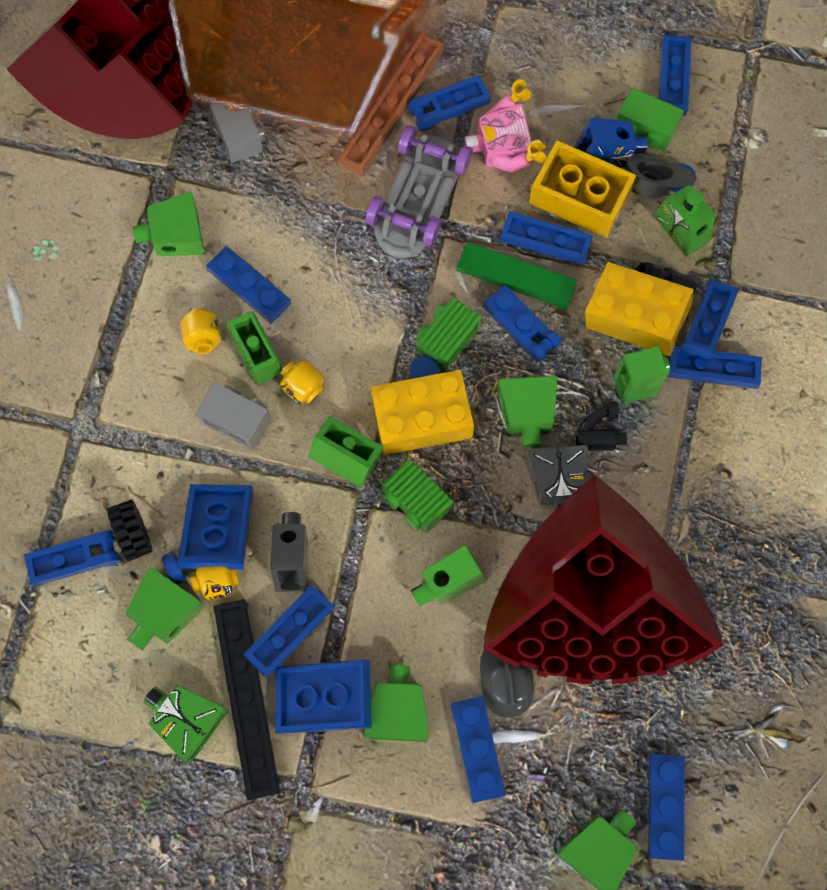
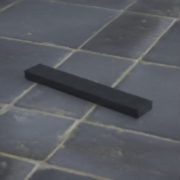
(246, 701)

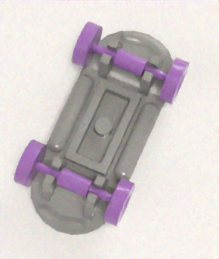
(413, 207)

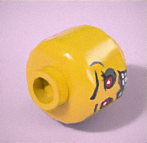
(201, 330)
(302, 381)
(214, 582)

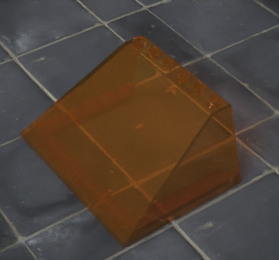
(293, 56)

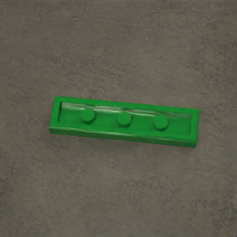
(516, 275)

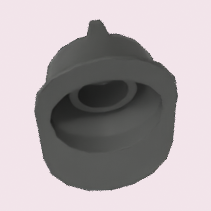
(657, 177)
(505, 688)

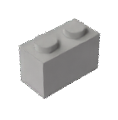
(237, 132)
(234, 415)

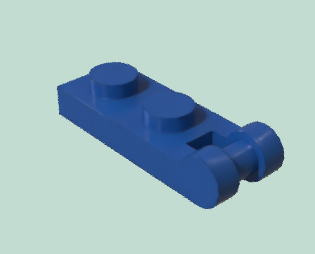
(449, 102)
(521, 323)
(71, 558)

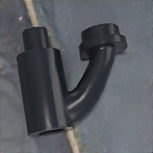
(667, 274)
(600, 438)

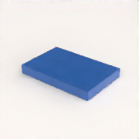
(216, 526)
(323, 697)

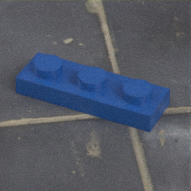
(675, 71)
(546, 238)
(248, 284)
(710, 319)
(722, 369)
(289, 631)
(478, 749)
(666, 807)

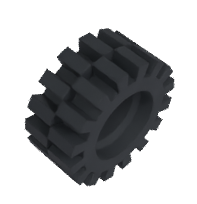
(129, 530)

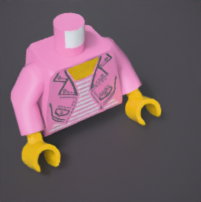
(505, 134)

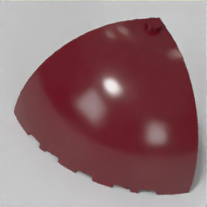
(109, 68)
(599, 597)

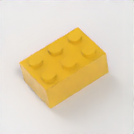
(581, 189)
(638, 308)
(422, 412)

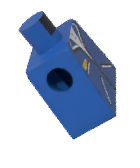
(611, 141)

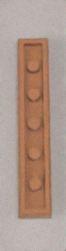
(391, 105)

